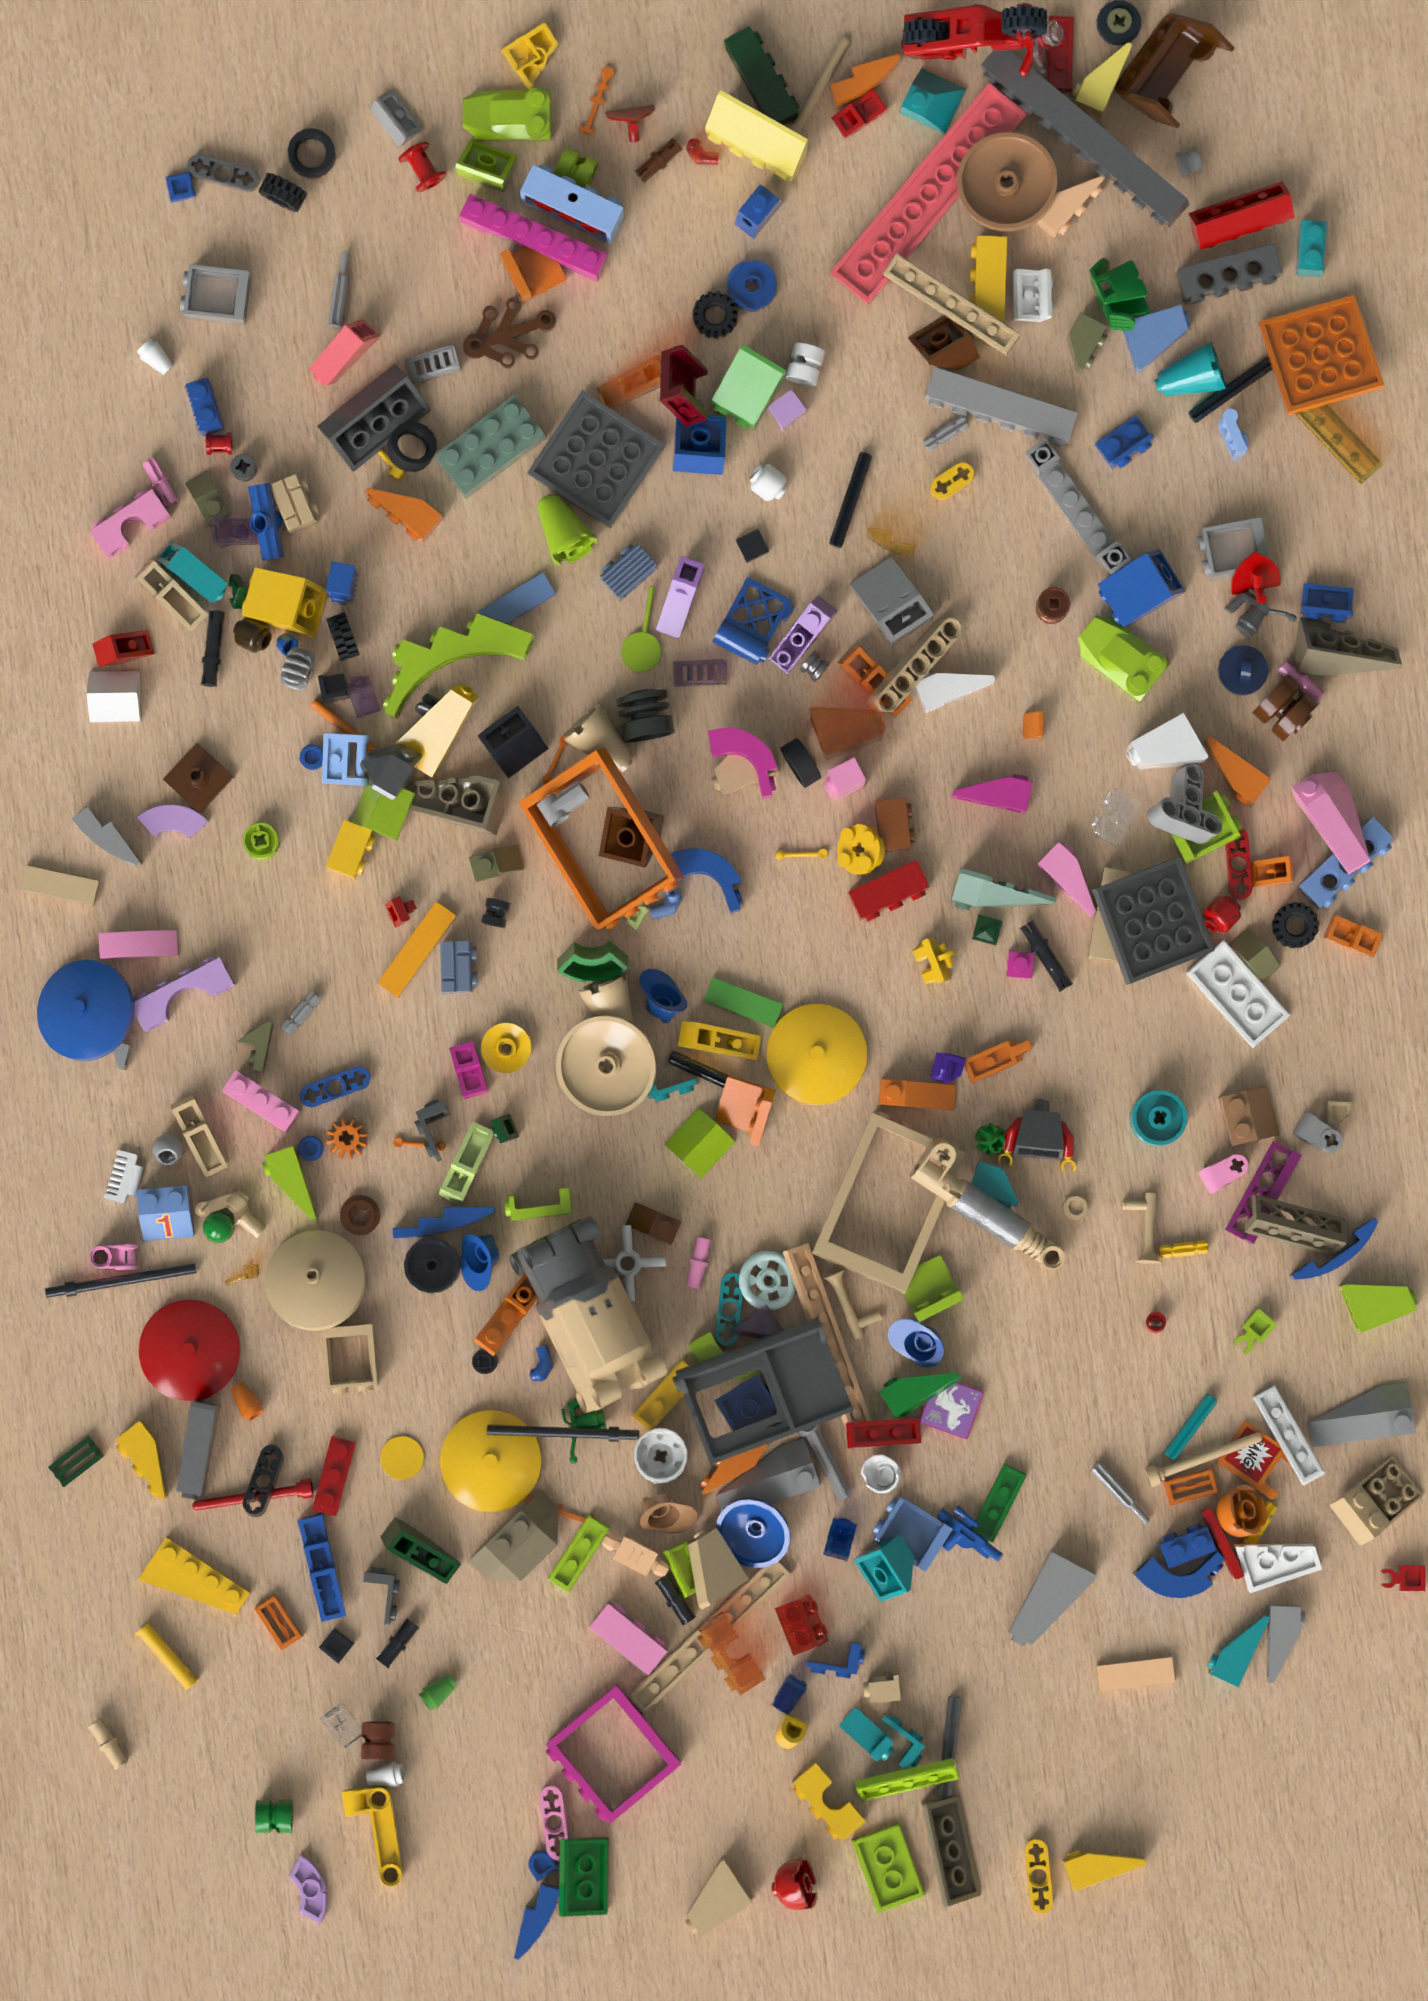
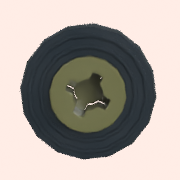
(1118, 31)

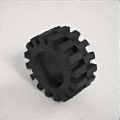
(282, 192)
(708, 301)
(342, 636)
(1306, 914)

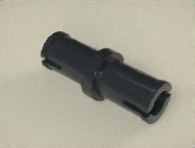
(675, 1599)
(397, 1643)

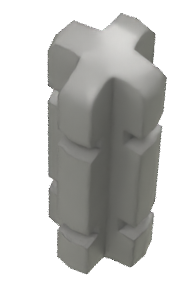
(945, 433)
(301, 1012)

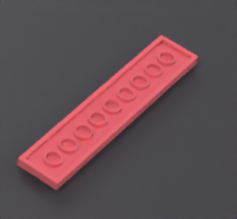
(923, 196)

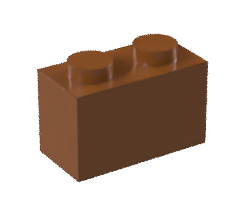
(893, 824)

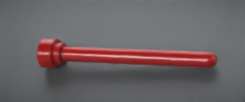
(301, 1489)

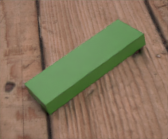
(743, 1002)

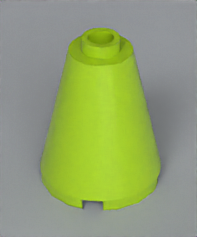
(564, 531)

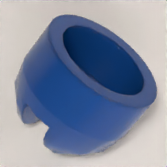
(283, 644)

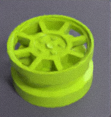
(261, 841)

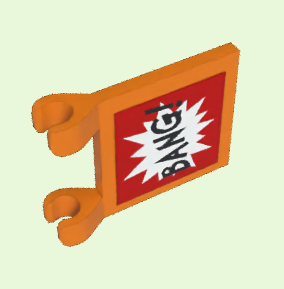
(1254, 1462)

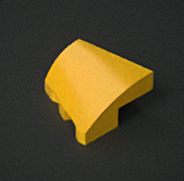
(530, 53)

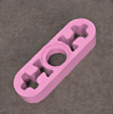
(550, 1842)

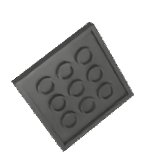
(596, 459)
(1153, 920)

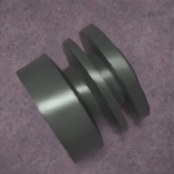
(645, 715)

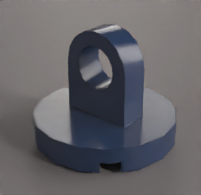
(1243, 670)

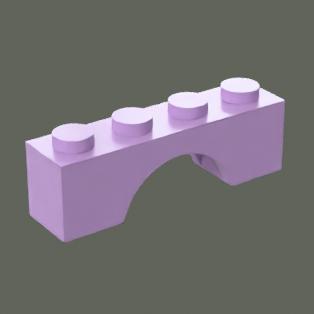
(154, 1007)

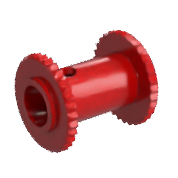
(422, 166)

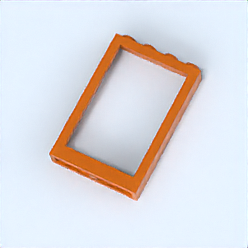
(566, 862)

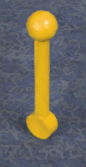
(822, 854)

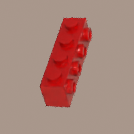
(1241, 215)

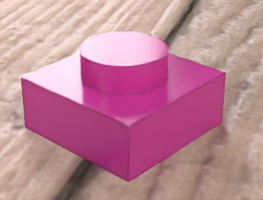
(1020, 965)

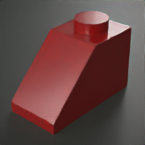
(123, 648)

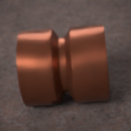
(1053, 605)
(377, 1740)

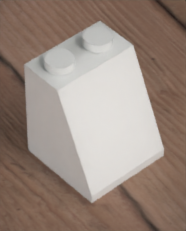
(1167, 746)

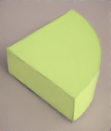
(635, 920)

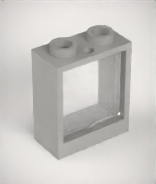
(213, 294)
(1229, 545)

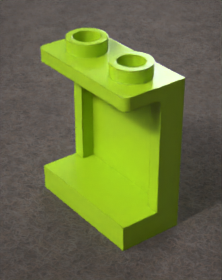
(1218, 806)
(564, 1208)

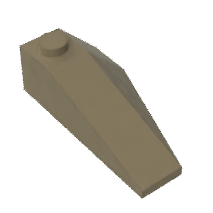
(467, 802)

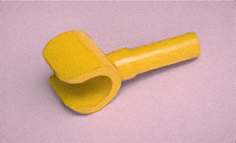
(395, 472)

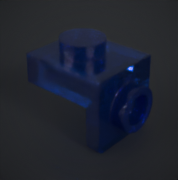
(840, 1538)

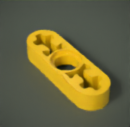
(1047, 1894)

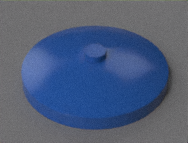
(85, 1010)

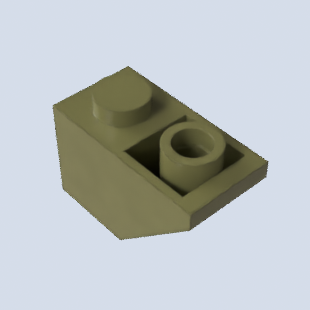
(1083, 339)

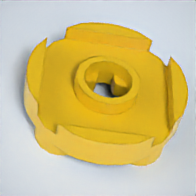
(848, 844)

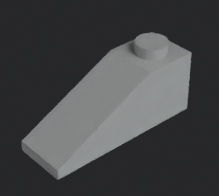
(1282, 1634)

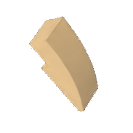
(171, 595)
(199, 1135)

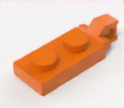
(995, 1059)

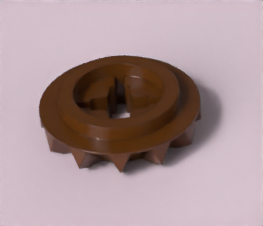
(348, 1213)

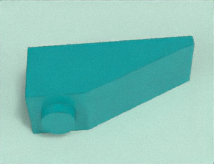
(1236, 1655)

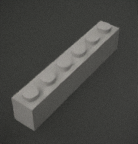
(1000, 406)

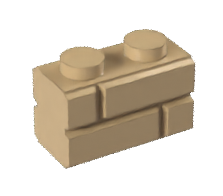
(294, 504)

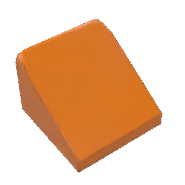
(1033, 725)

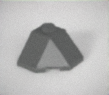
(391, 768)

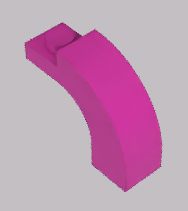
(744, 744)

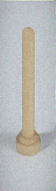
(820, 85)
(1157, 1474)

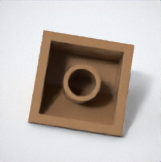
(1248, 1116)

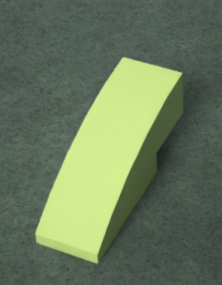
(466, 1163)

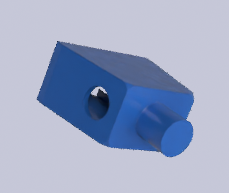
(757, 210)

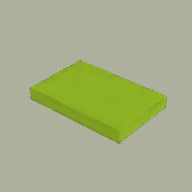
(888, 1867)

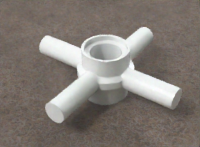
(639, 1262)

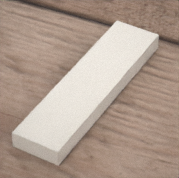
(1288, 1435)

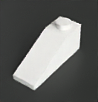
(945, 688)

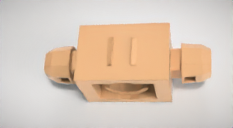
(635, 1555)

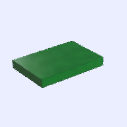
(583, 1876)

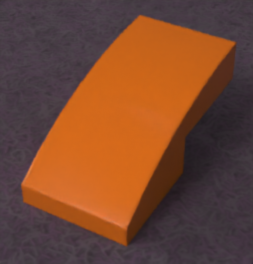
(1353, 936)

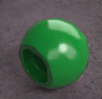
(218, 1227)

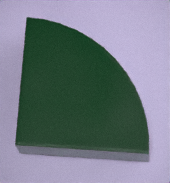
(238, 590)

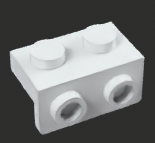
(1032, 295)

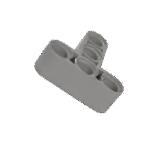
(1183, 810)

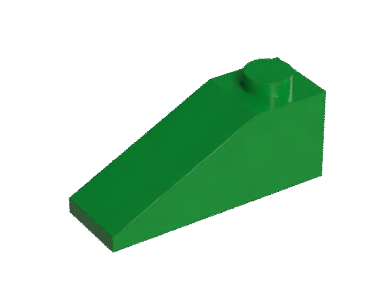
(911, 1392)

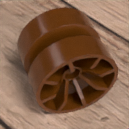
(1291, 713)

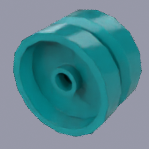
(1173, 1118)

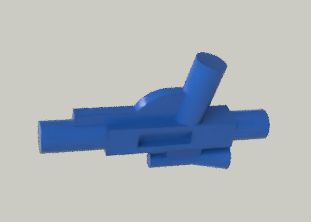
(965, 1535)

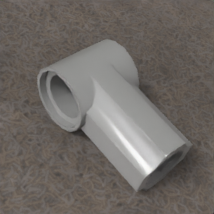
(558, 806)

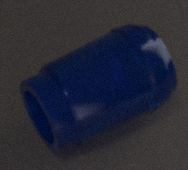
(789, 1694)

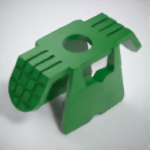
(1125, 296)

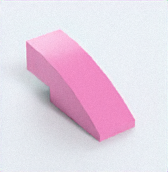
(138, 944)

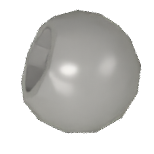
(167, 1149)

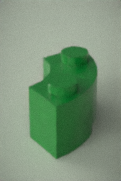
(592, 963)

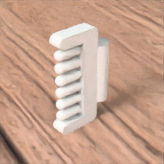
(129, 1180)

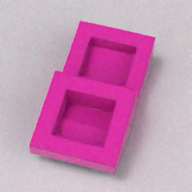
(468, 1070)

